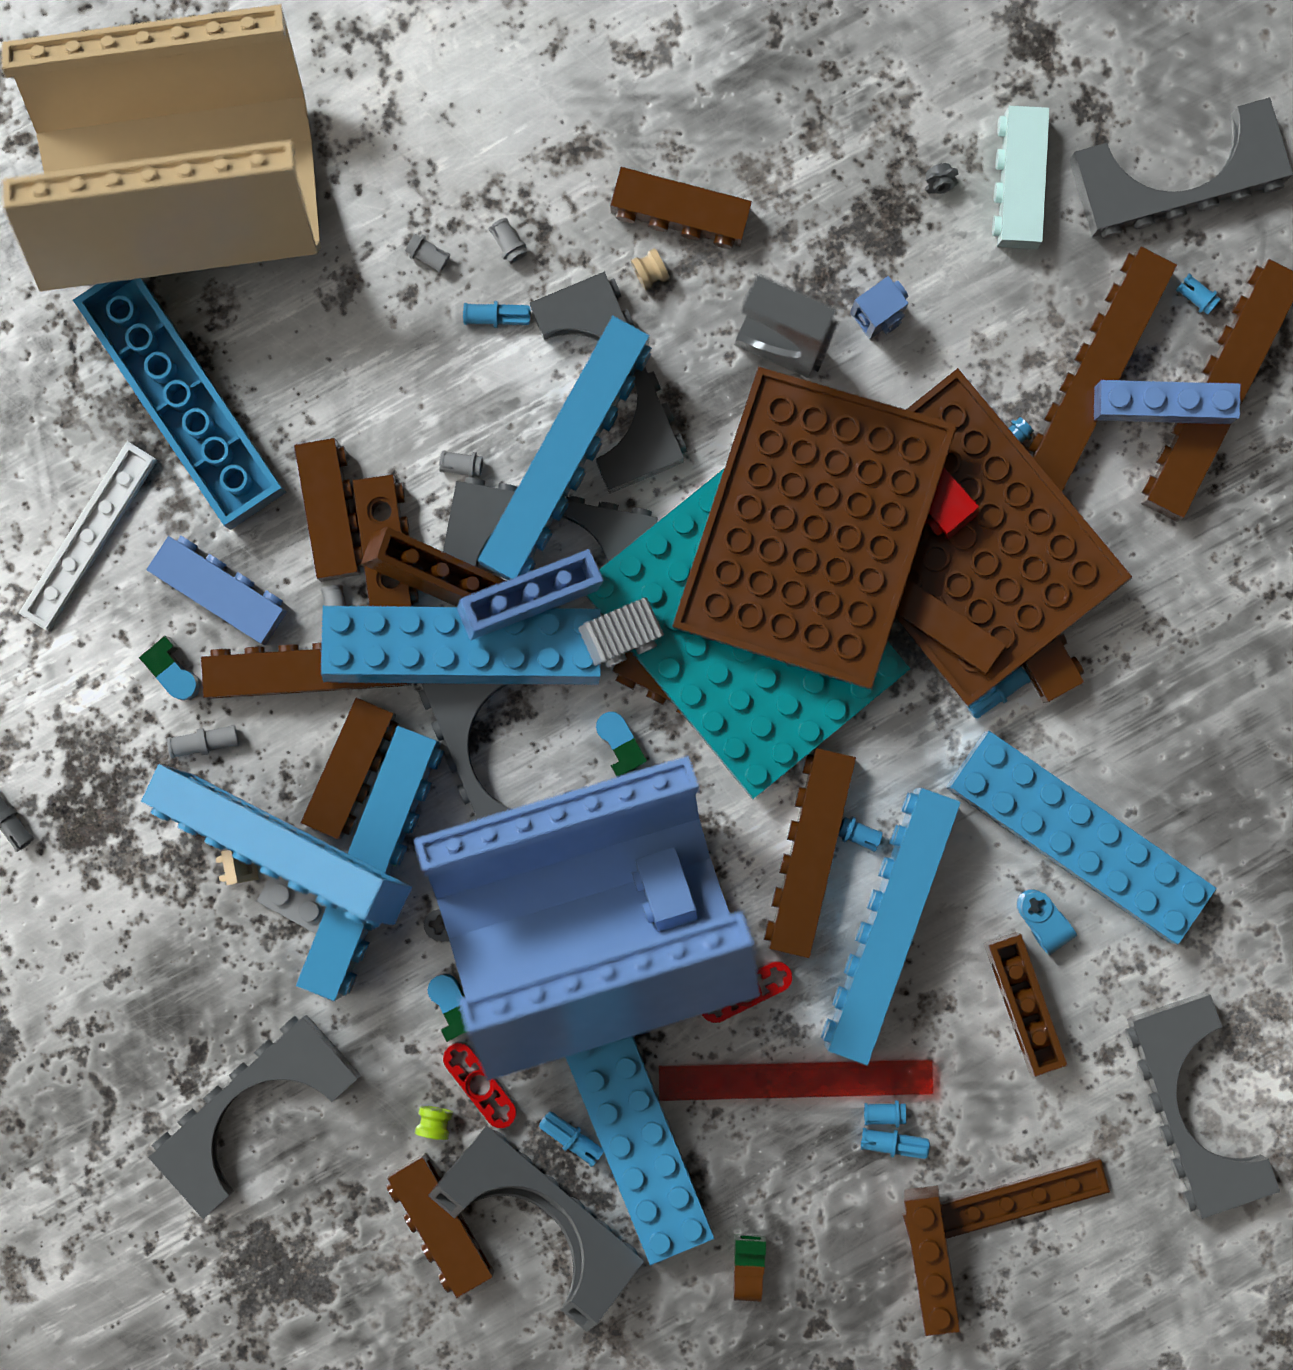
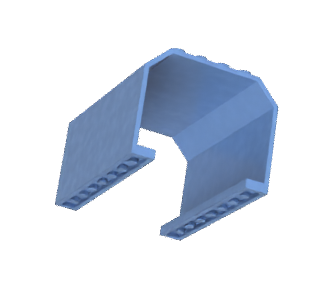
(558, 932)

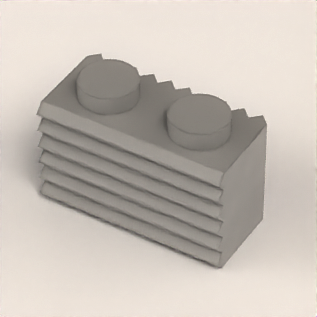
(621, 632)

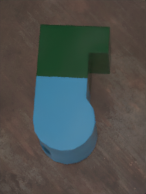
(169, 672)
(615, 731)
(446, 992)

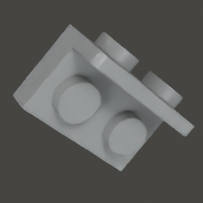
(292, 904)

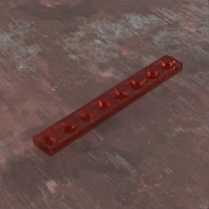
(795, 1079)

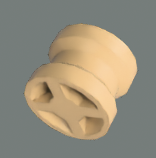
(649, 269)

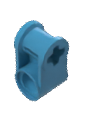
(1047, 925)

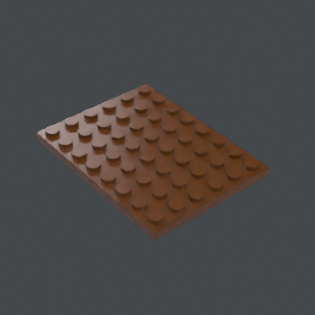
(815, 527)
(1022, 563)

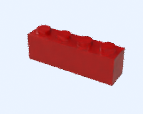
(950, 508)

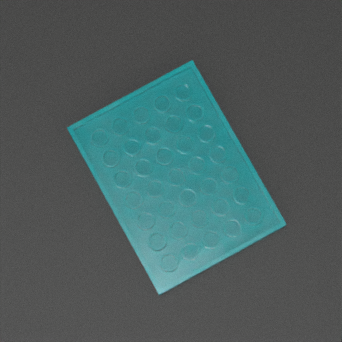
(743, 705)

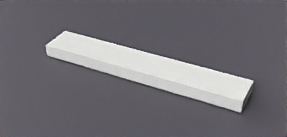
(88, 536)

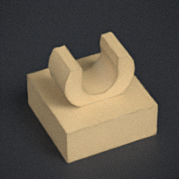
(236, 870)

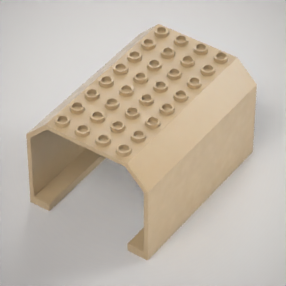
(163, 149)

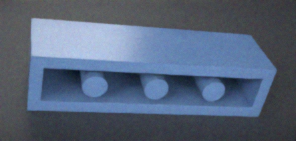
(1166, 402)
(217, 590)
(529, 594)

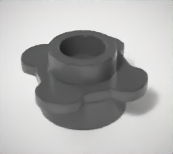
(941, 178)

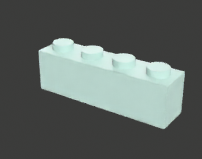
(1022, 177)

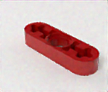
(772, 987)
(502, 1099)

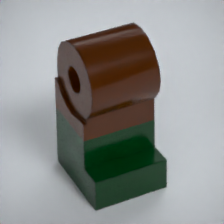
(748, 1267)

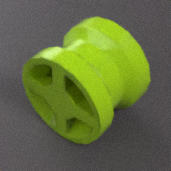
(434, 1122)

